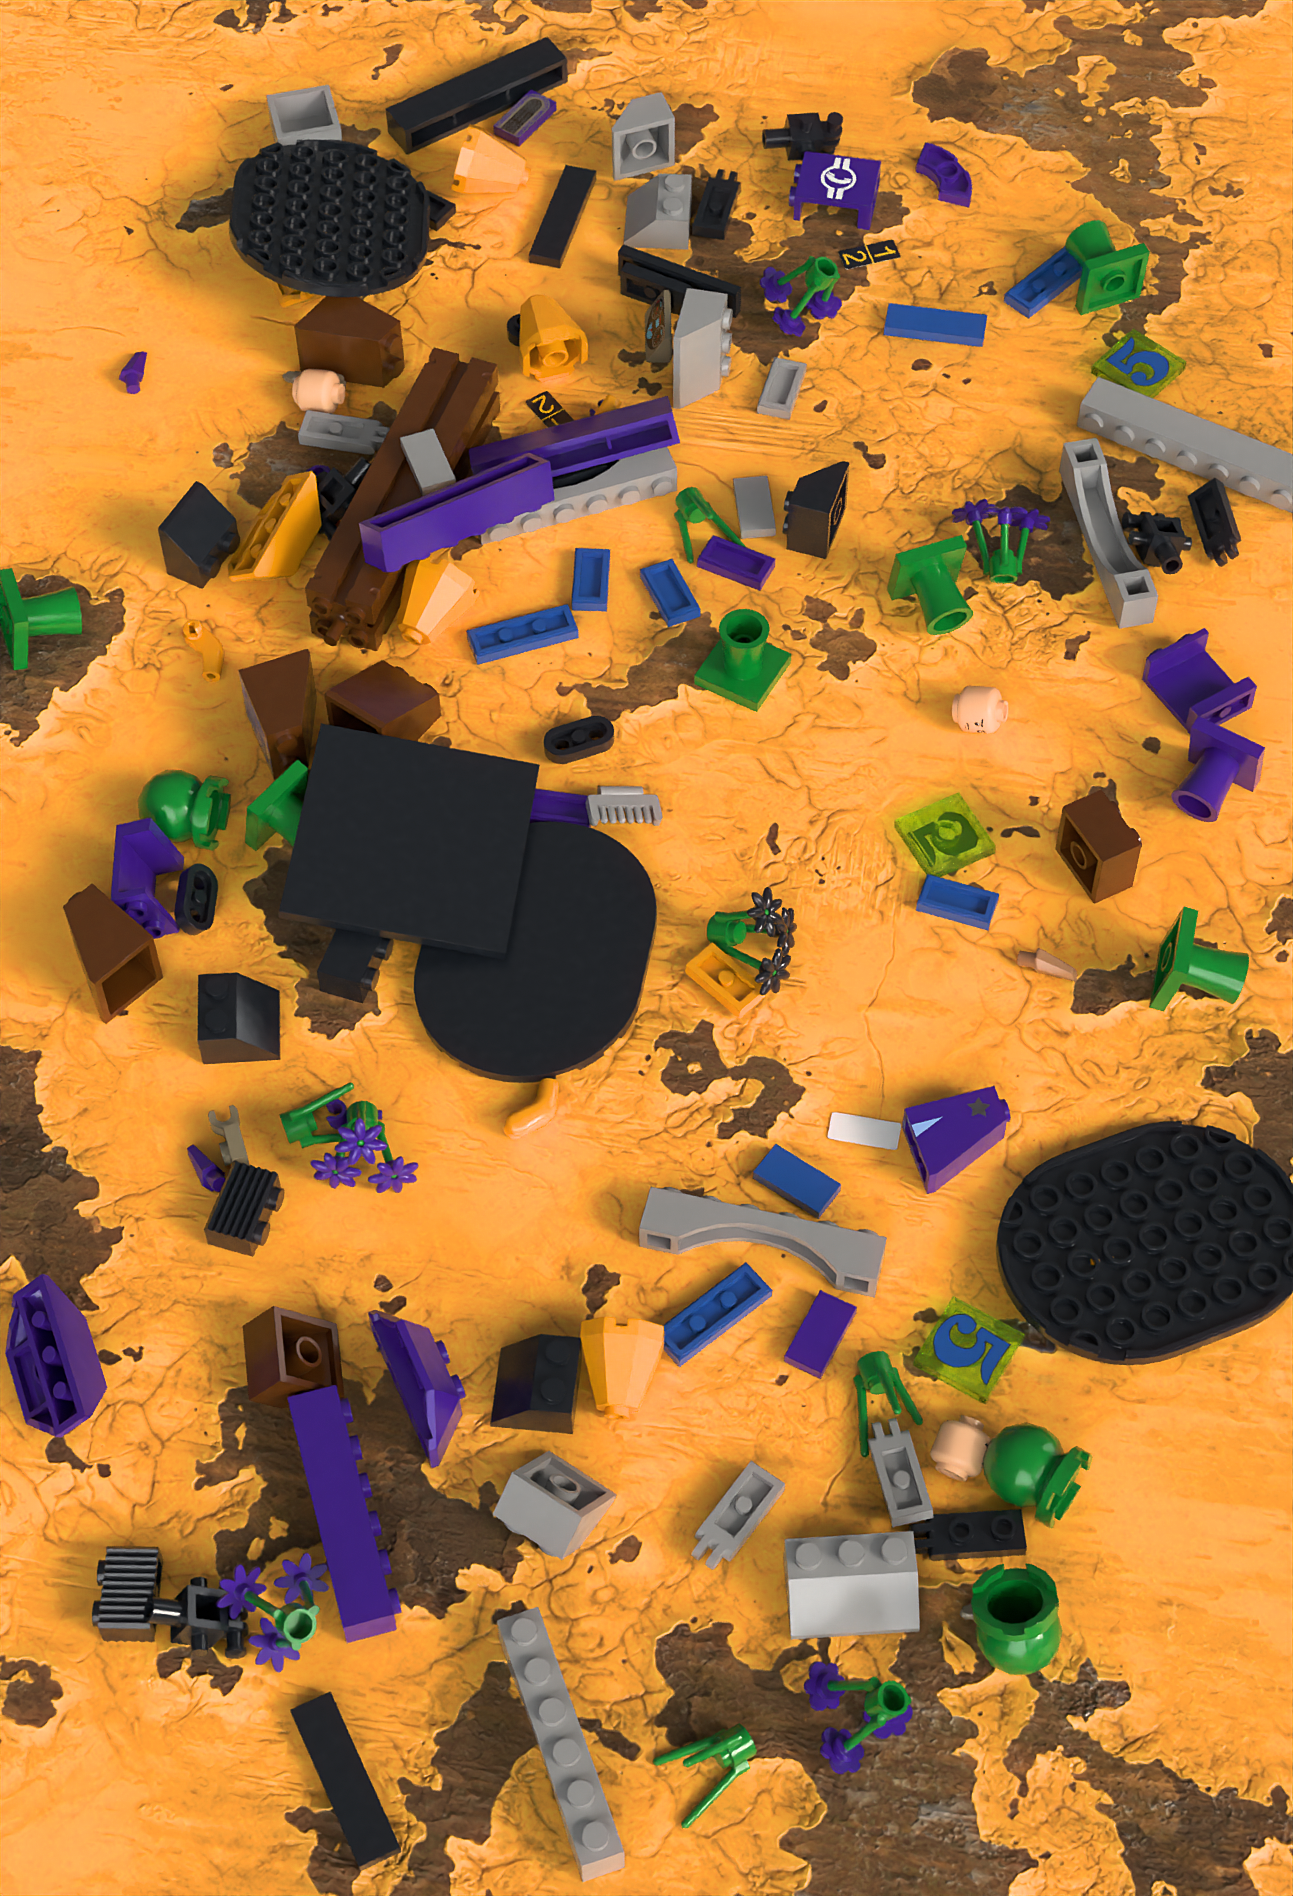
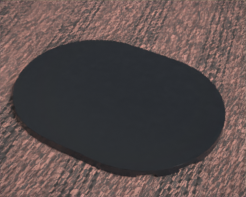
(329, 218)
(568, 968)
(1192, 1233)

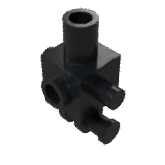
(805, 133)
(336, 493)
(1157, 539)
(198, 1620)

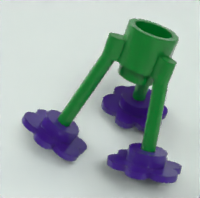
(819, 275)
(885, 1712)

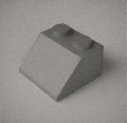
(643, 137)
(660, 213)
(553, 1504)

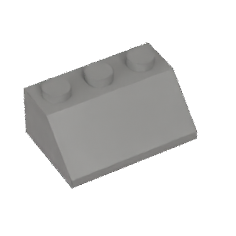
(701, 346)
(851, 1585)

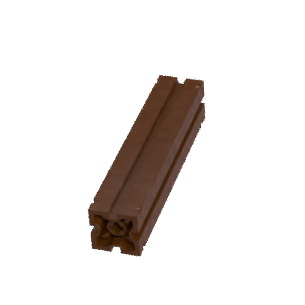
(345, 591)

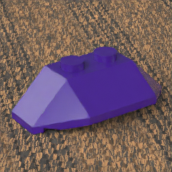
(52, 1359)
(421, 1380)

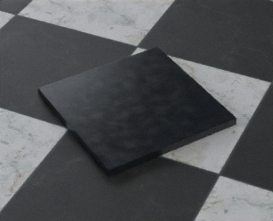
(410, 841)

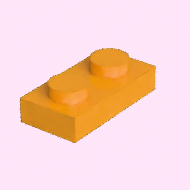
(725, 980)

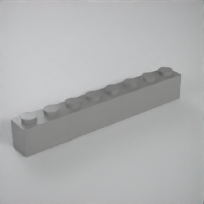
(1189, 442)

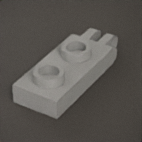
(341, 432)
(899, 1475)
(737, 1515)

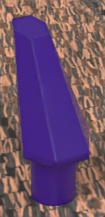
(134, 372)
(207, 1171)

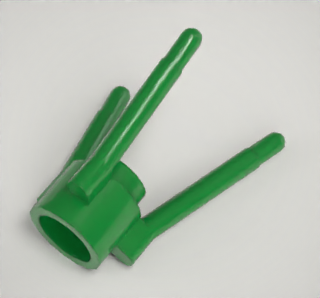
(695, 509)
(301, 1122)
(879, 1378)
(729, 1748)

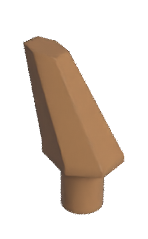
(1047, 964)

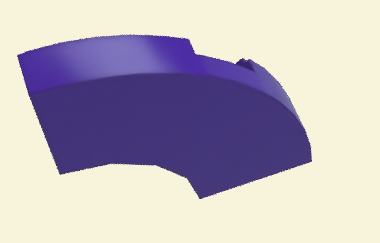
(948, 175)

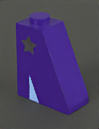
(953, 1133)

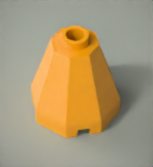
(488, 165)
(549, 340)
(433, 599)
(620, 1362)

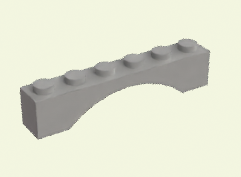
(623, 484)
(1121, 574)
(683, 1222)
(561, 1744)

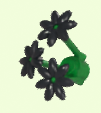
(728, 931)

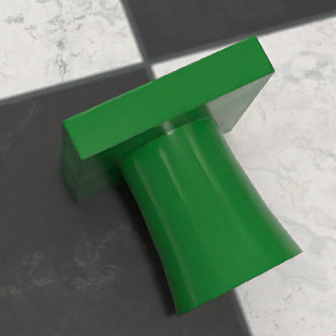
(1107, 274)
(932, 575)
(34, 616)
(742, 662)
(277, 808)
(1195, 965)

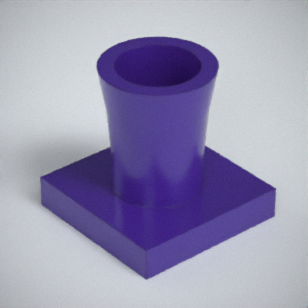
(1219, 761)

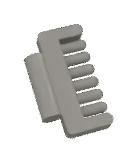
(620, 800)

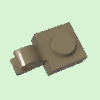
(233, 1147)

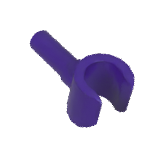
(338, 1106)

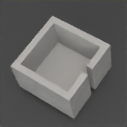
(303, 115)

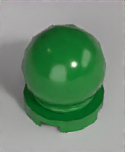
(186, 806)
(1031, 1469)
(1017, 1618)

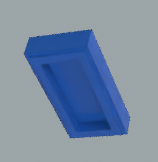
(591, 579)
(670, 592)
(957, 902)
(797, 1181)

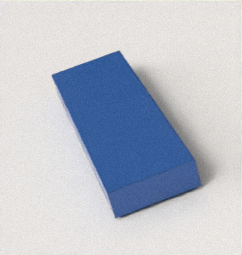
(1044, 284)
(935, 325)
(522, 634)
(714, 1313)

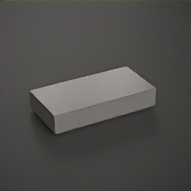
(781, 388)
(427, 461)
(754, 507)

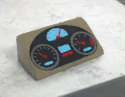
(658, 330)

